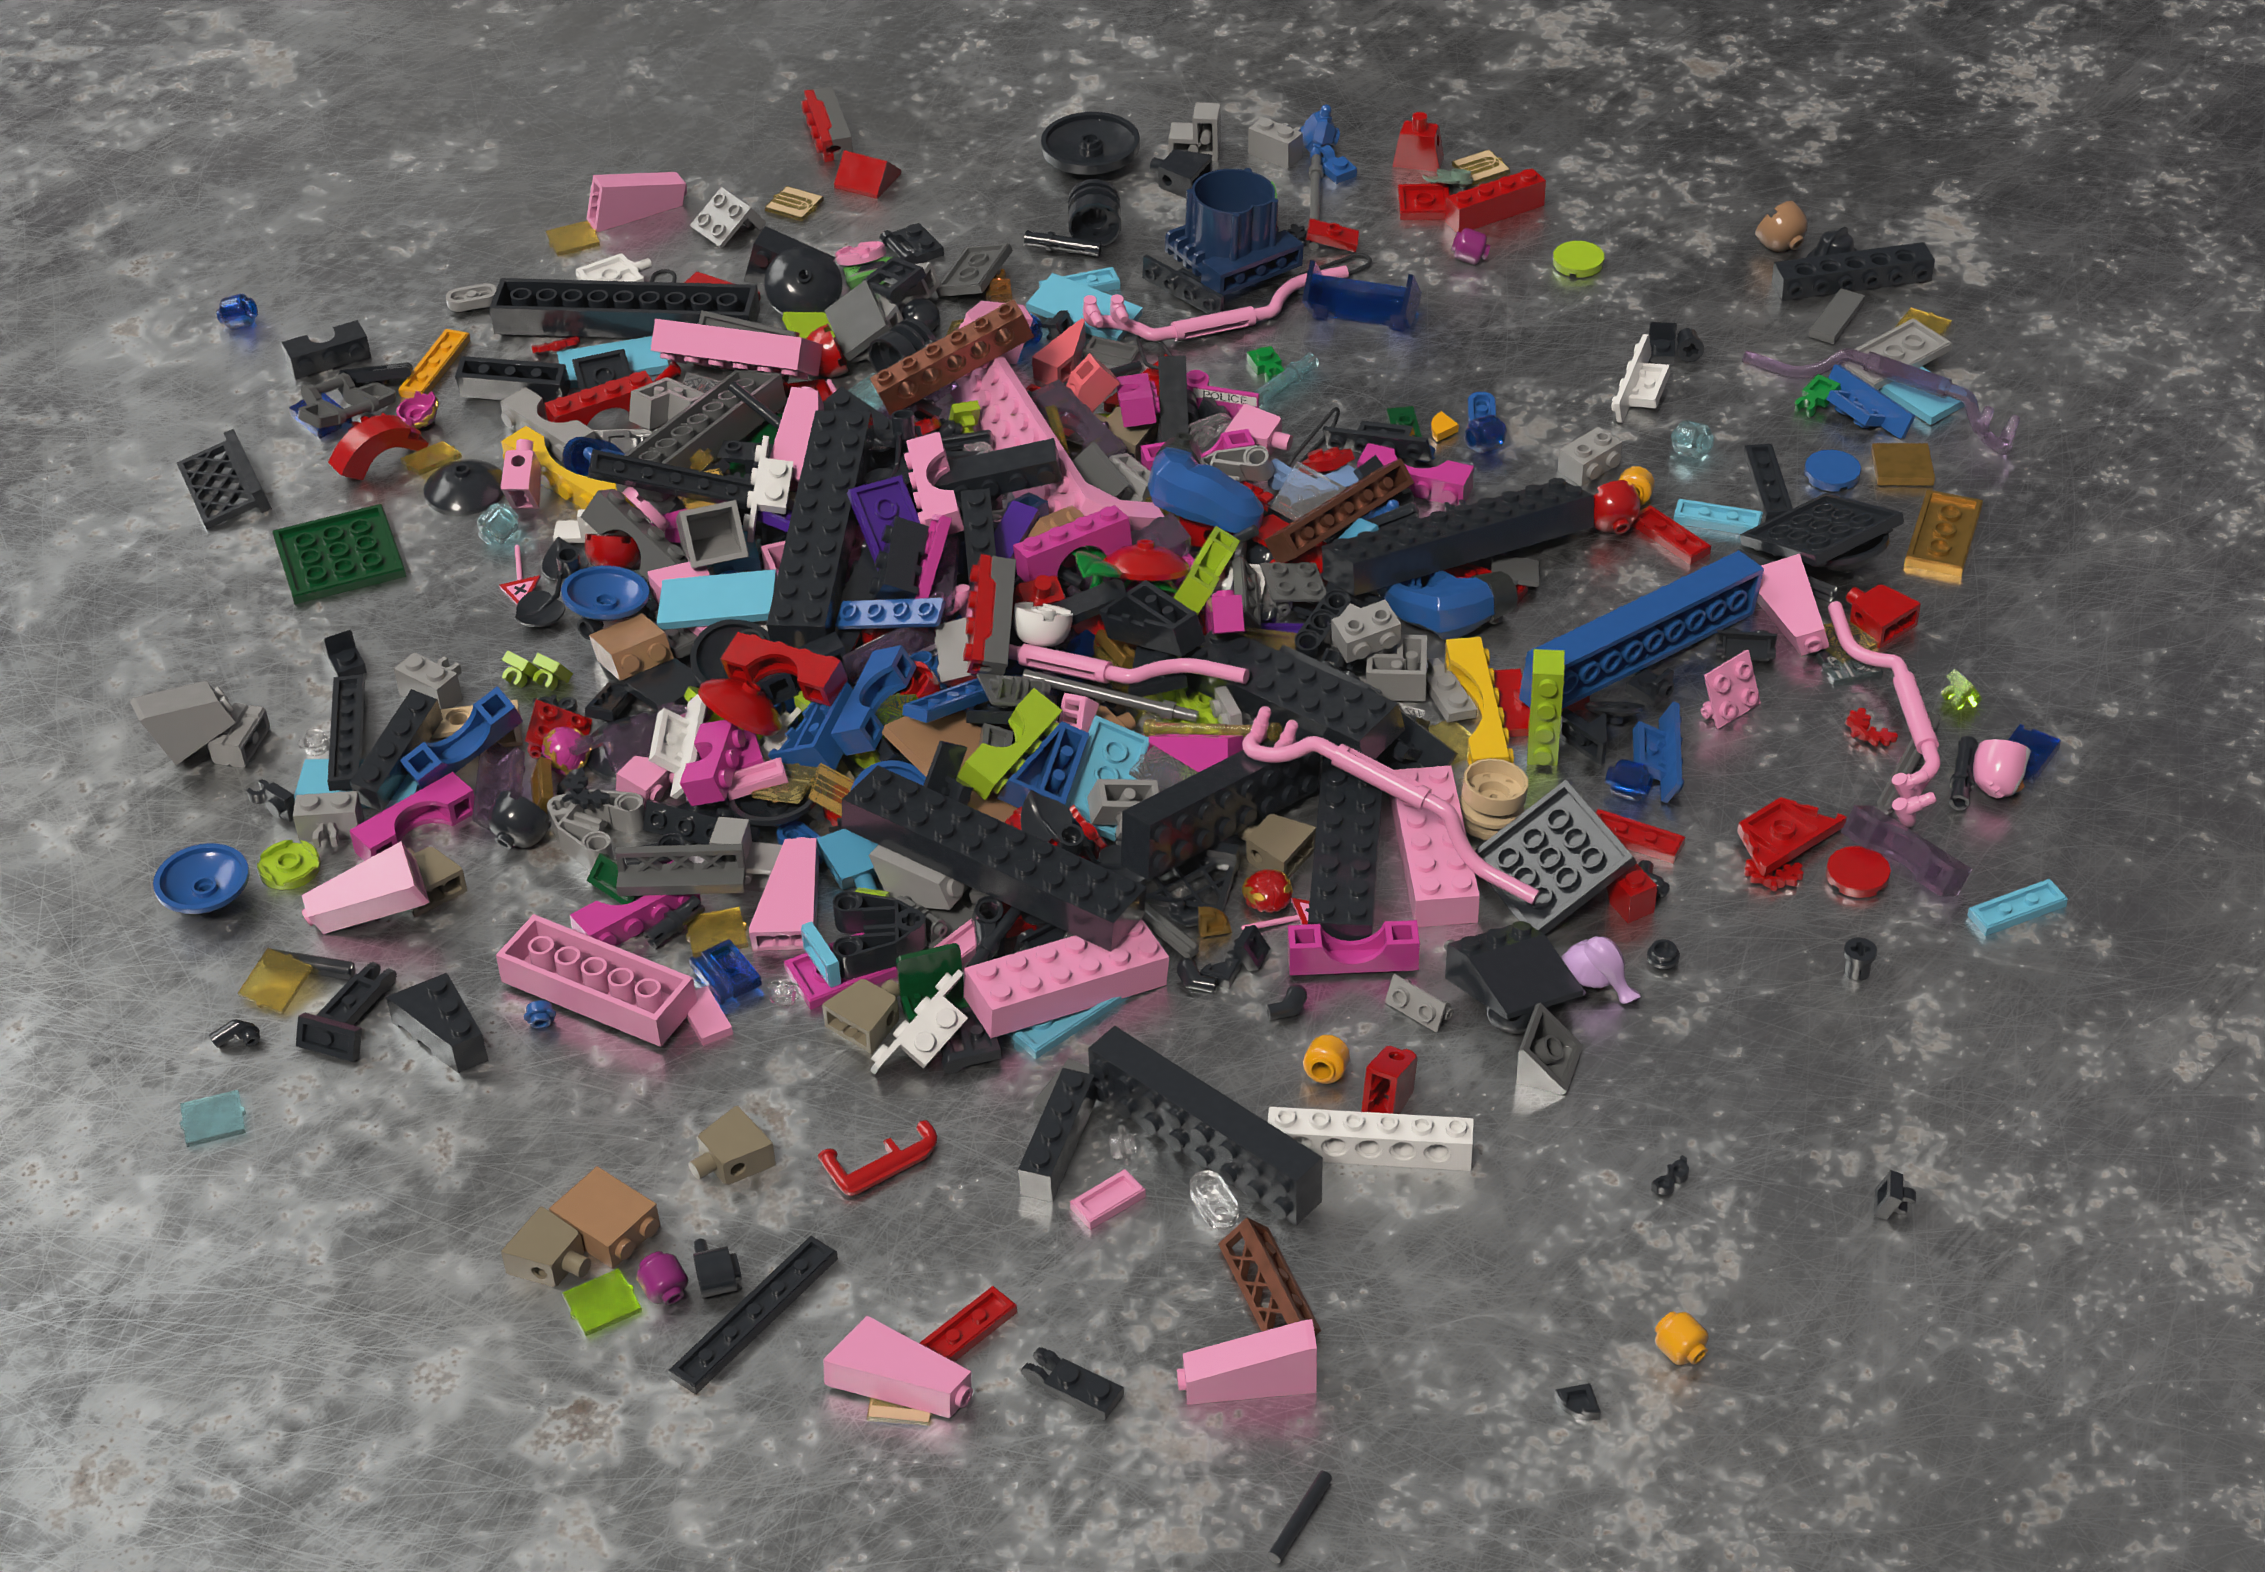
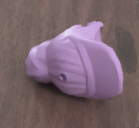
(1598, 964)

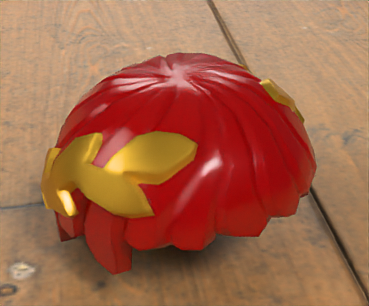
(1267, 890)

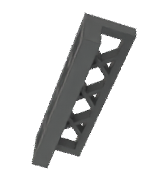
(682, 875)

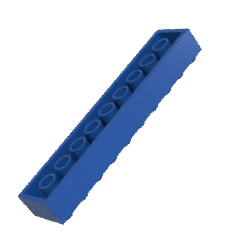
(1652, 627)

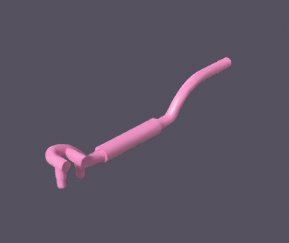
(1198, 325)
(1103, 670)
(1384, 779)
(1907, 785)

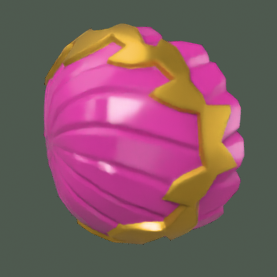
(418, 410)
(556, 746)

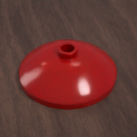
(1148, 562)
(741, 705)

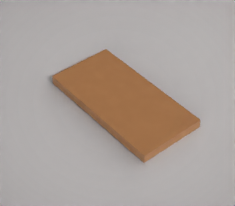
(919, 743)

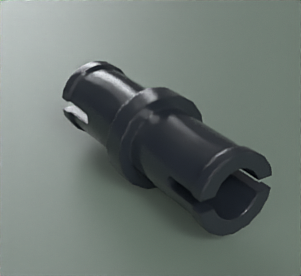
(674, 922)

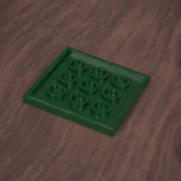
(338, 554)

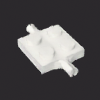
(614, 269)

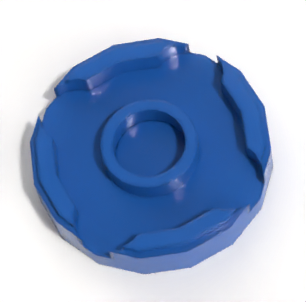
(1832, 470)

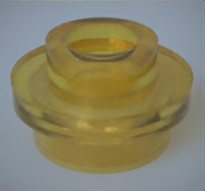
(701, 459)

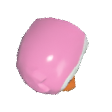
(2000, 767)

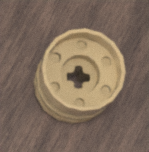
(1492, 796)

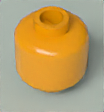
(1642, 480)
(1326, 1059)
(1681, 1338)

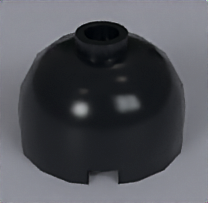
(517, 821)

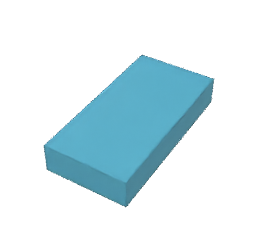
(820, 954)

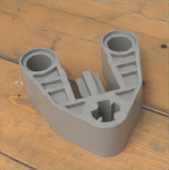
(1243, 463)
(582, 830)

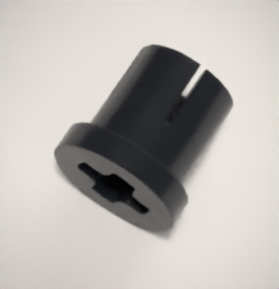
(1689, 345)
(1859, 956)

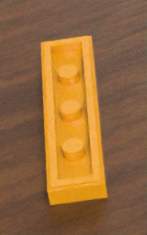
(435, 363)

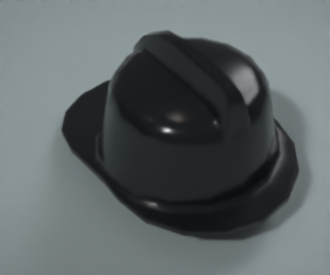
(1833, 243)

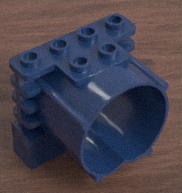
(1233, 232)

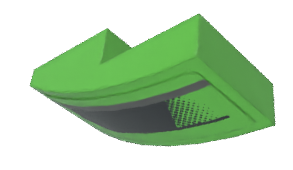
(856, 273)

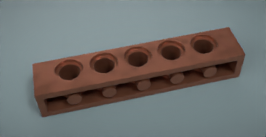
(952, 357)
(1339, 511)

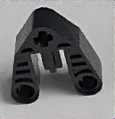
(888, 929)

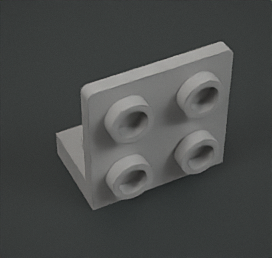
(723, 218)

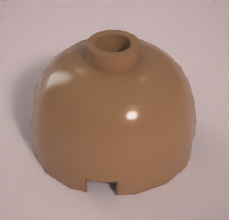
(1784, 229)

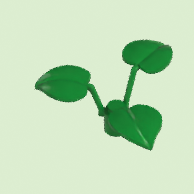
(1091, 564)

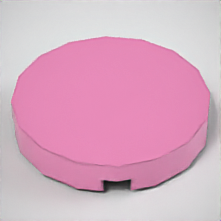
(861, 254)
(645, 507)

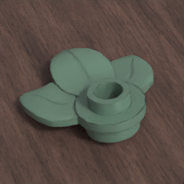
(1457, 177)

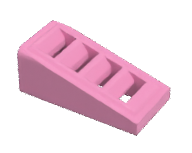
(1078, 708)

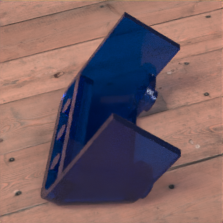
(1361, 300)

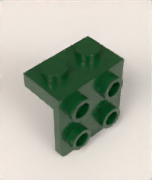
(922, 971)

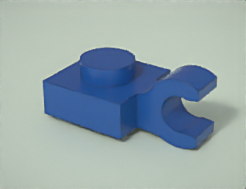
(1336, 168)

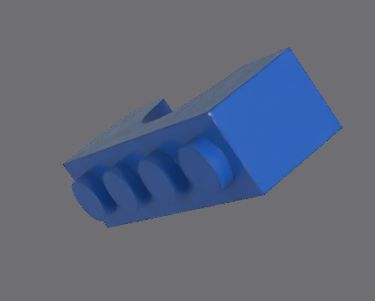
(883, 675)
(489, 722)

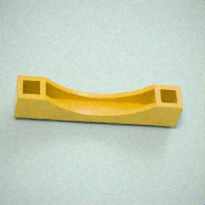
(567, 484)
(1470, 665)

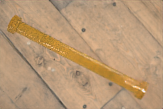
(1152, 728)

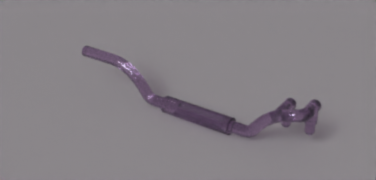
(1906, 375)

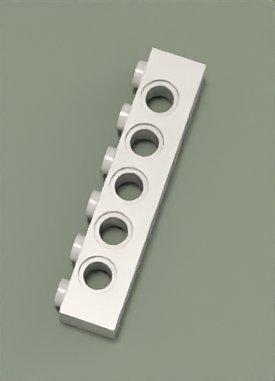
(1380, 1137)

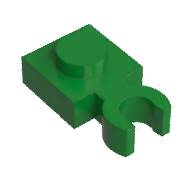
(1265, 362)
(1816, 394)

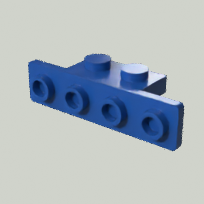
(1868, 404)
(890, 613)
(1662, 750)

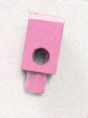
(1263, 426)
(522, 476)

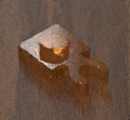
(999, 289)

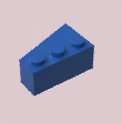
(812, 738)
(1049, 768)

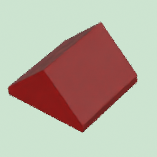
(865, 175)

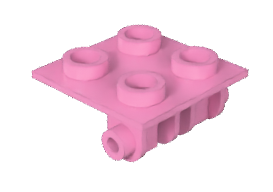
(1731, 690)

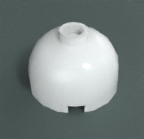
(1041, 625)

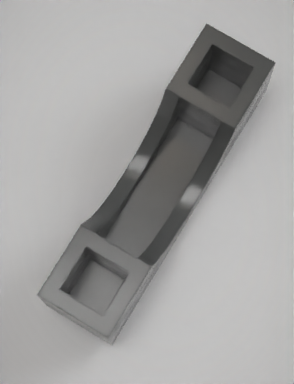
(611, 512)

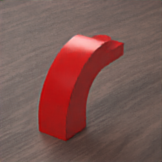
(368, 440)

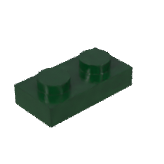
(604, 877)

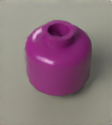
(1470, 246)
(662, 1278)

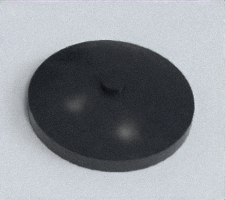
(1090, 143)

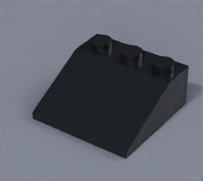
(1511, 970)

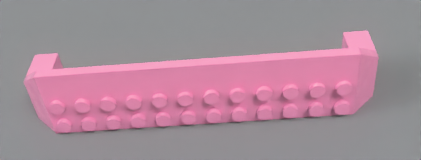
(1017, 421)

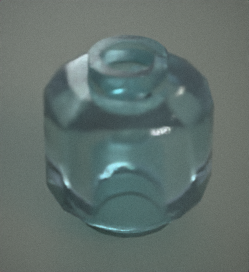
(1692, 439)
(497, 524)

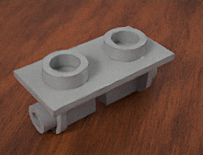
(1417, 1003)

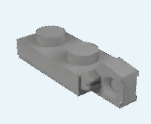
(1448, 693)

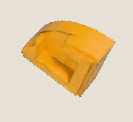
(1443, 426)

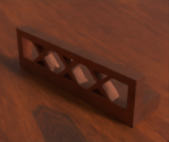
(1272, 1270)

